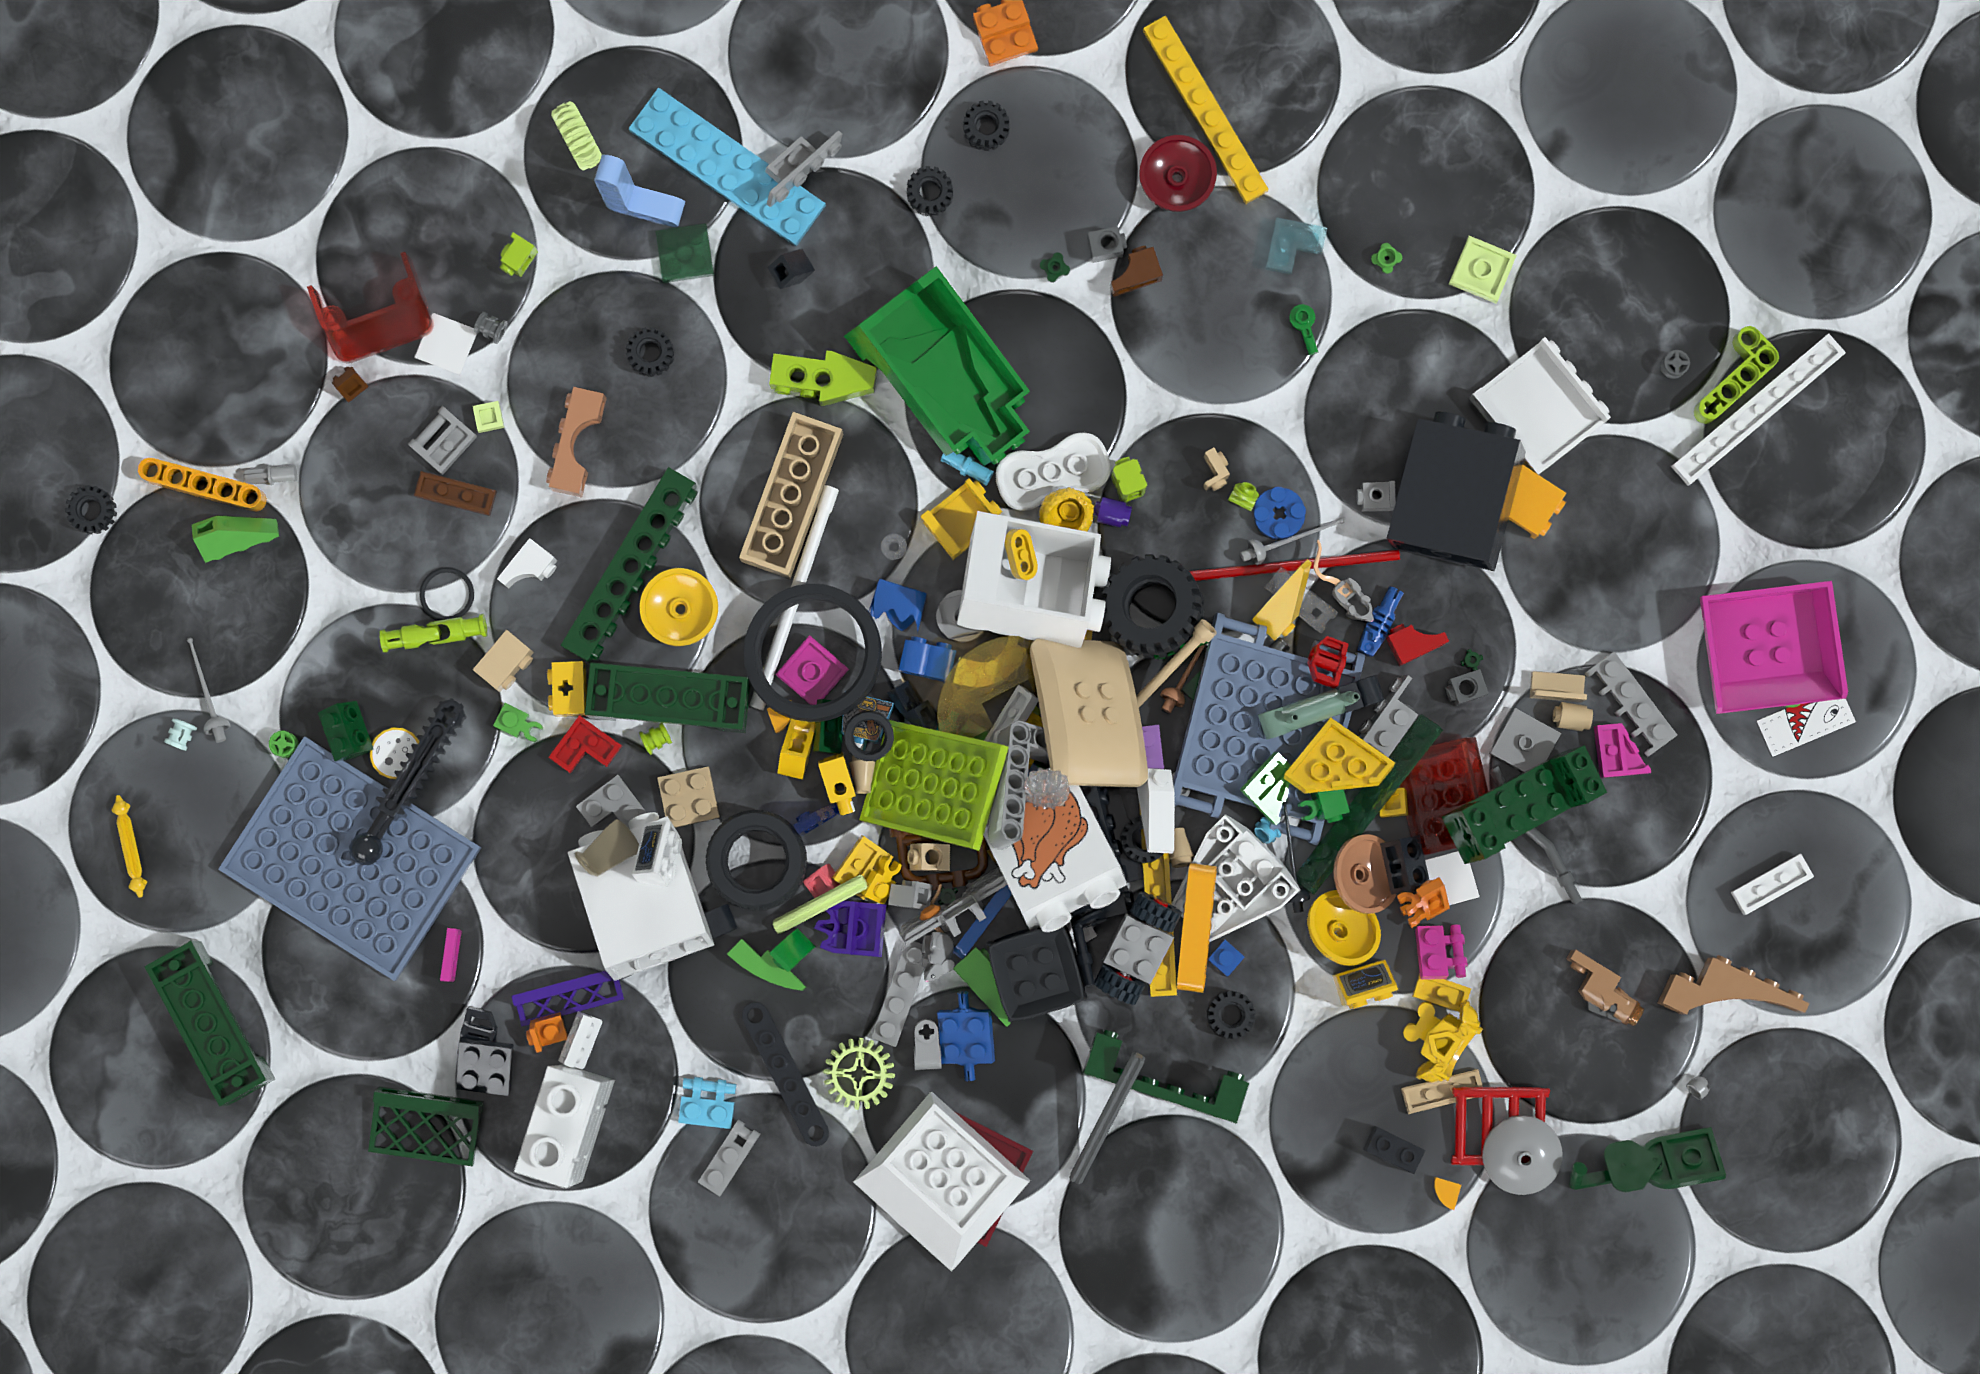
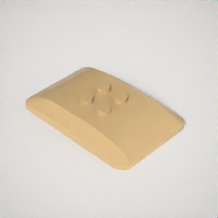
(1090, 713)

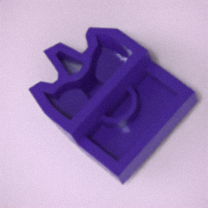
(854, 928)

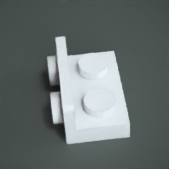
(580, 1040)

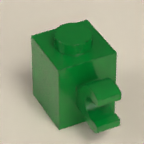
(1326, 805)

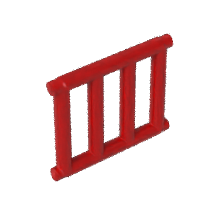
(1487, 1095)

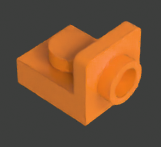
(546, 1031)

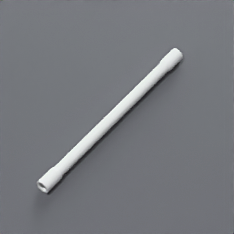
(824, 508)

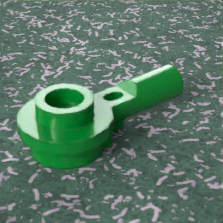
(1302, 318)

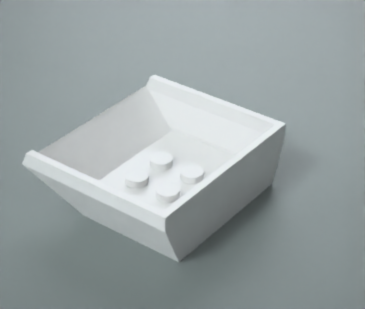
(941, 1181)

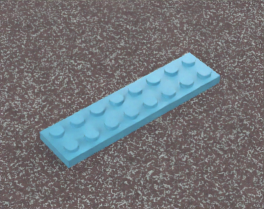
(724, 165)

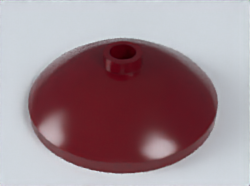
(1183, 157)

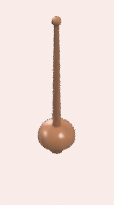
(1174, 696)

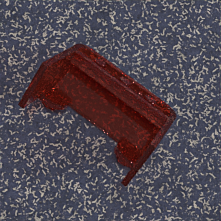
(380, 329)

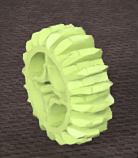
(576, 135)
(882, 1075)

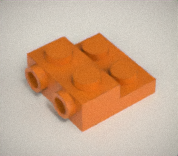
(1004, 31)

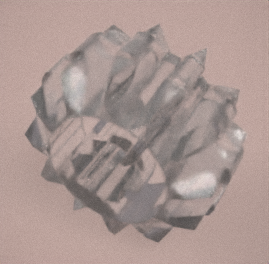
(1046, 788)

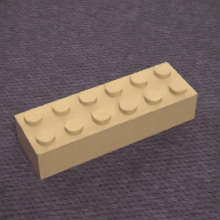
(791, 495)

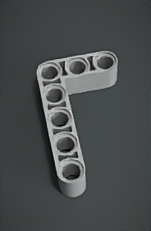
(1024, 743)

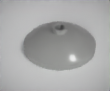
(1513, 1140)

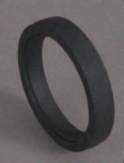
(762, 622)

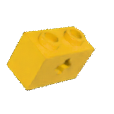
(575, 675)

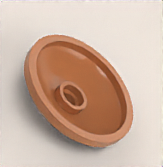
(1370, 889)

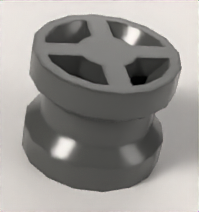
(1678, 360)

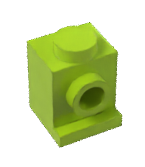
(517, 256)

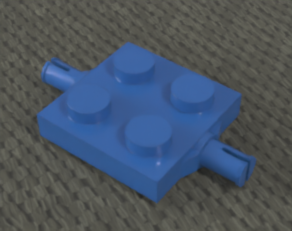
(966, 1036)

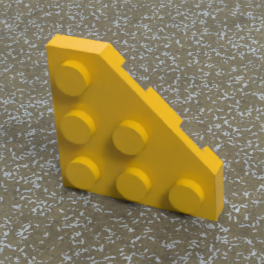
(1337, 762)

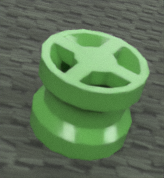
(278, 743)

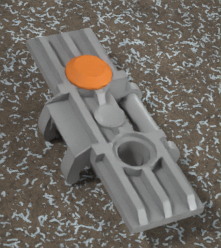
(944, 916)

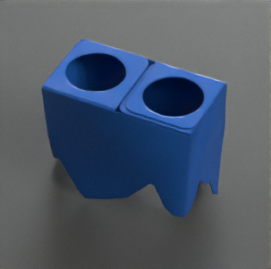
(899, 602)

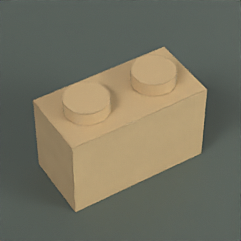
(504, 661)

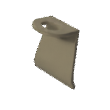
(608, 849)

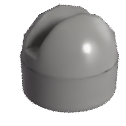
(1698, 1087)

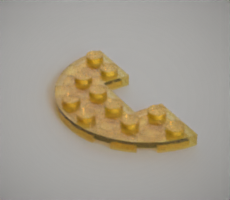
(979, 677)

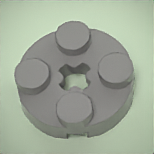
(946, 620)

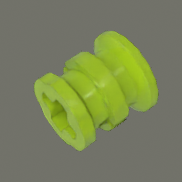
(655, 738)

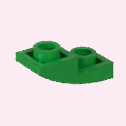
(792, 950)

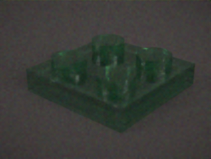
(684, 253)

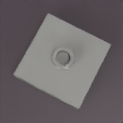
(1524, 741)

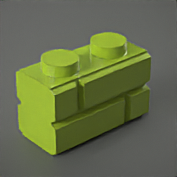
(1128, 479)

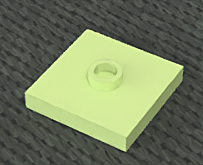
(1482, 269)

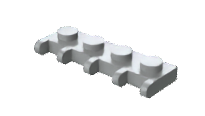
(1633, 702)

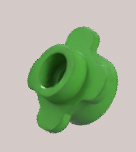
(1394, 257)

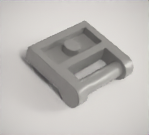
(448, 445)

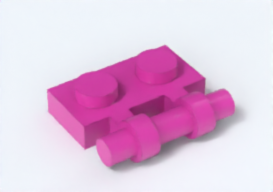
(1432, 952)

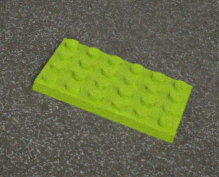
(935, 785)

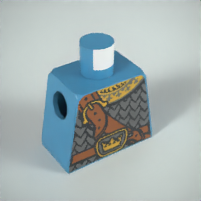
(868, 730)

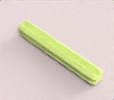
(819, 904)

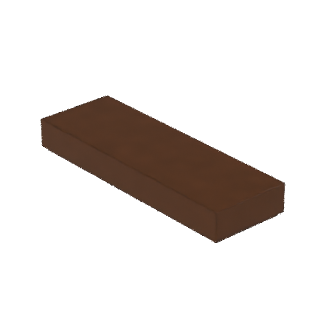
(455, 493)

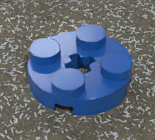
(1264, 513)

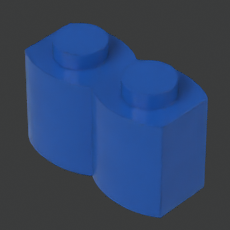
(927, 660)

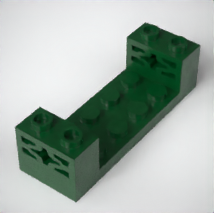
(667, 697)
(1523, 803)
(208, 1024)
(1226, 1099)

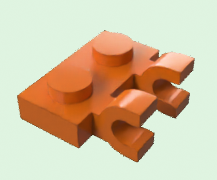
(1426, 903)

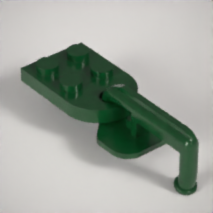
(1684, 1161)

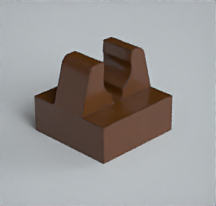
(349, 384)

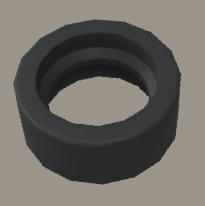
(868, 755)

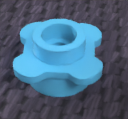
(1264, 832)

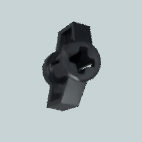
(477, 1031)

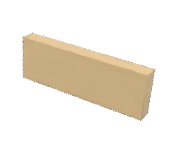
(1436, 1094)

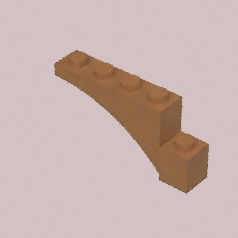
(1724, 982)

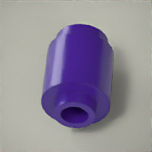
(1112, 512)

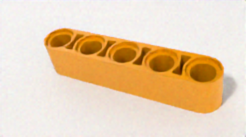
(190, 481)
(1196, 927)

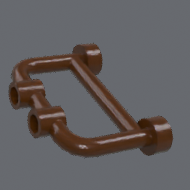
(958, 878)

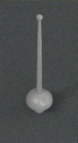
(1257, 551)
(215, 725)

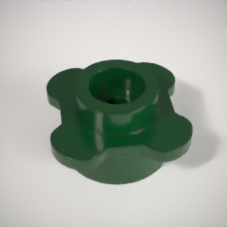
(1047, 265)

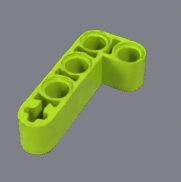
(1734, 381)

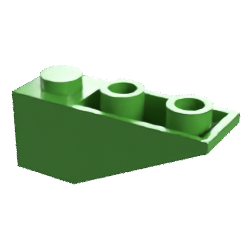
(228, 534)

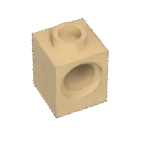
(938, 854)

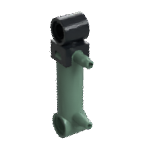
(1321, 707)

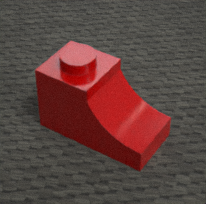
(1410, 644)

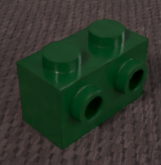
(345, 731)

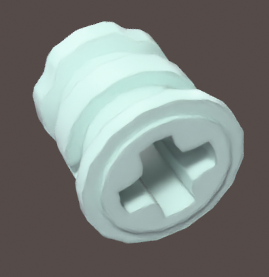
(176, 733)

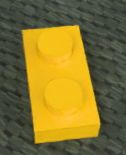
(1441, 993)

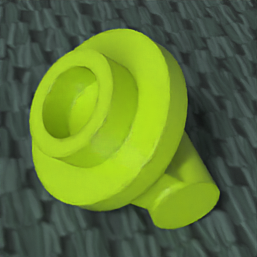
(1244, 495)

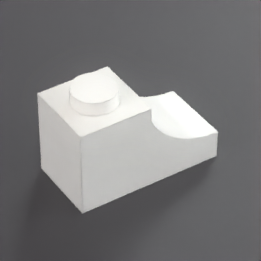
(528, 562)

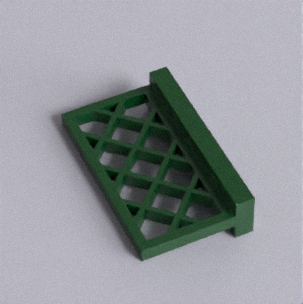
(426, 1103)

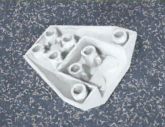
(1248, 877)

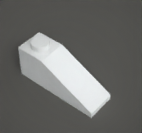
(1157, 810)

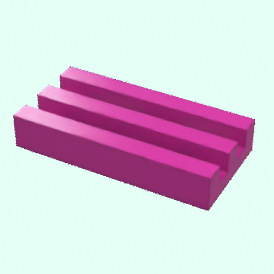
(450, 955)

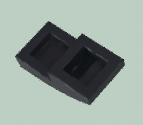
(909, 706)

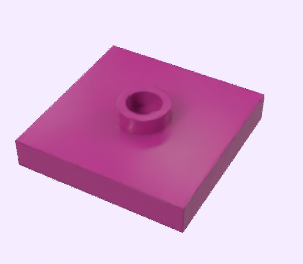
(812, 671)

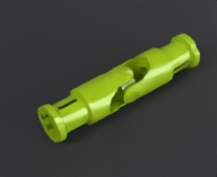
(413, 635)

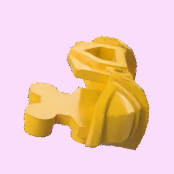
(1442, 1039)

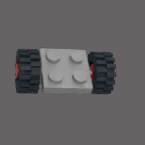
(1137, 948)

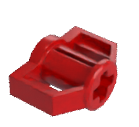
(1328, 661)

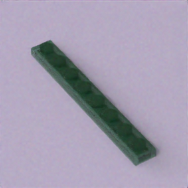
(1368, 803)

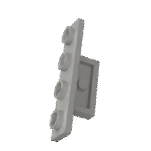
(796, 162)
(1390, 720)

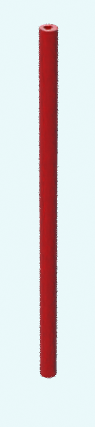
(1266, 568)

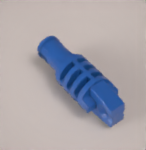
(1377, 630)

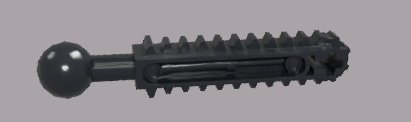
(367, 846)

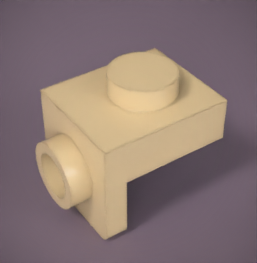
(1217, 464)

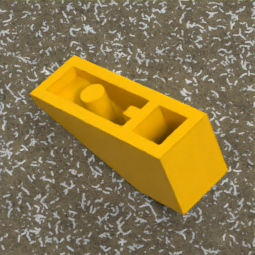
(1285, 604)

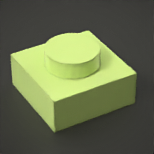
(488, 416)

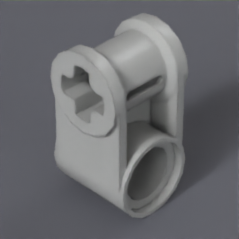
(927, 1050)

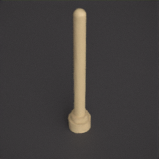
(1203, 632)

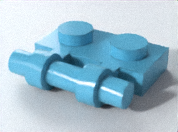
(706, 1111)

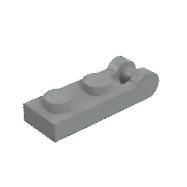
(728, 1159)

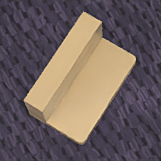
(1557, 686)

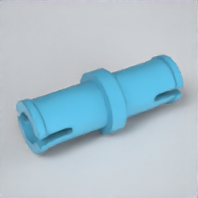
(968, 467)

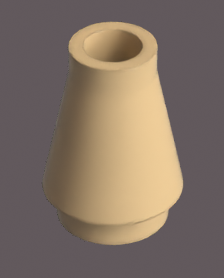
(862, 775)
(1182, 852)

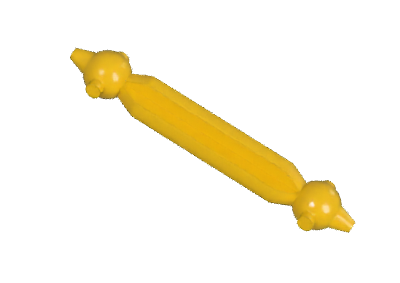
(129, 846)

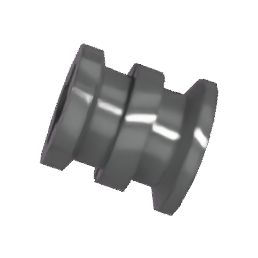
(490, 327)

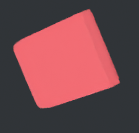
(821, 881)

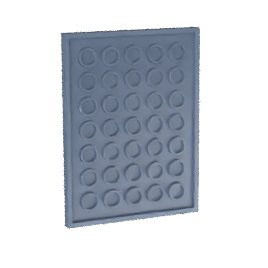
(301, 860)

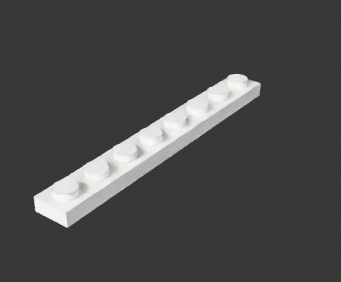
(1758, 409)

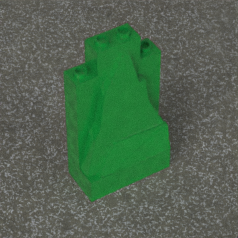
(945, 369)

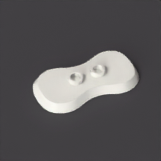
(1030, 475)

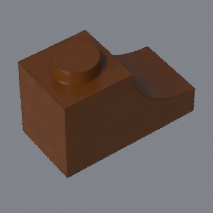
(1141, 272)

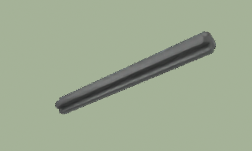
(1107, 1117)

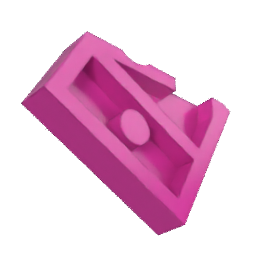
(1617, 753)

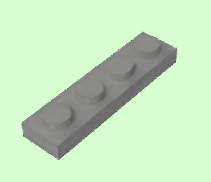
(900, 995)

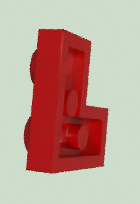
(584, 738)

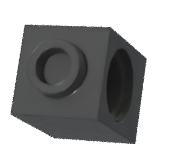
(1099, 253)
(1477, 684)

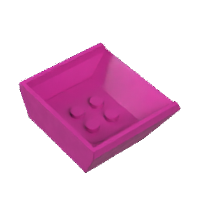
(1774, 647)

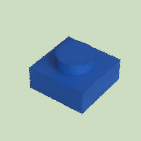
(1226, 958)

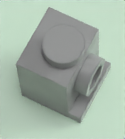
(1368, 503)
(910, 895)

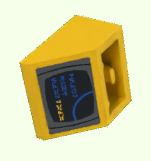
(1365, 983)

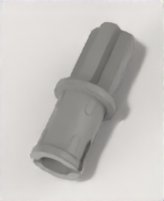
(270, 474)

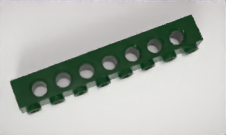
(670, 483)

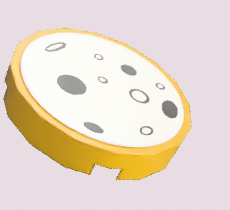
(390, 750)

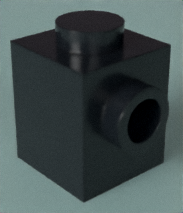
(791, 268)

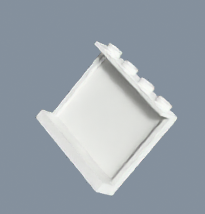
(1543, 403)

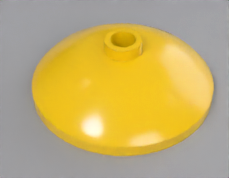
(669, 591)
(1357, 932)

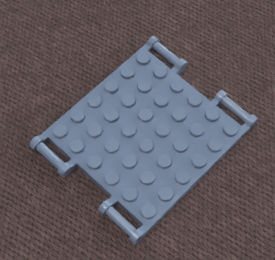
(1224, 731)

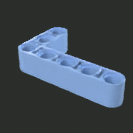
(626, 198)

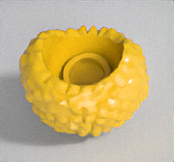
(1067, 509)

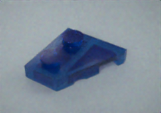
(809, 821)

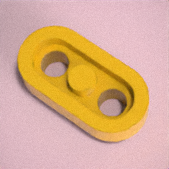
(1021, 553)

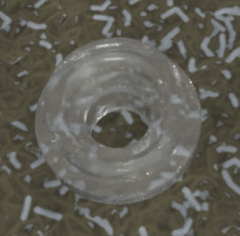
(893, 538)

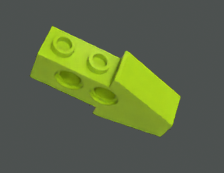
(847, 377)

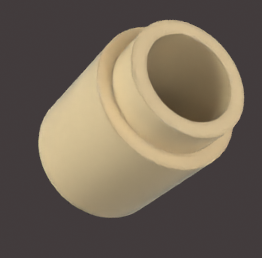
(1573, 716)

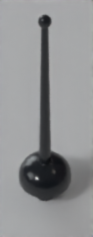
(1302, 895)

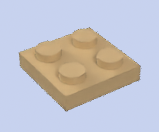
(689, 797)

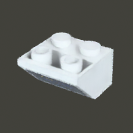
(657, 854)

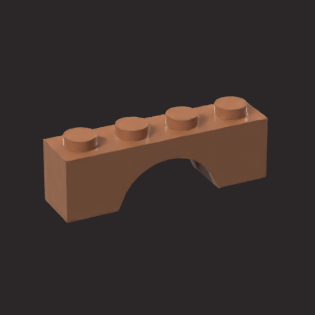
(584, 410)

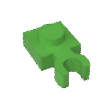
(514, 722)

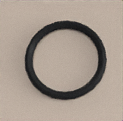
(446, 570)

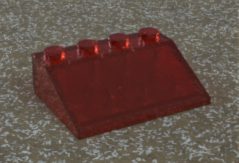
(1440, 783)

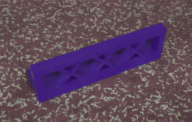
(566, 987)

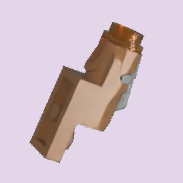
(1601, 993)

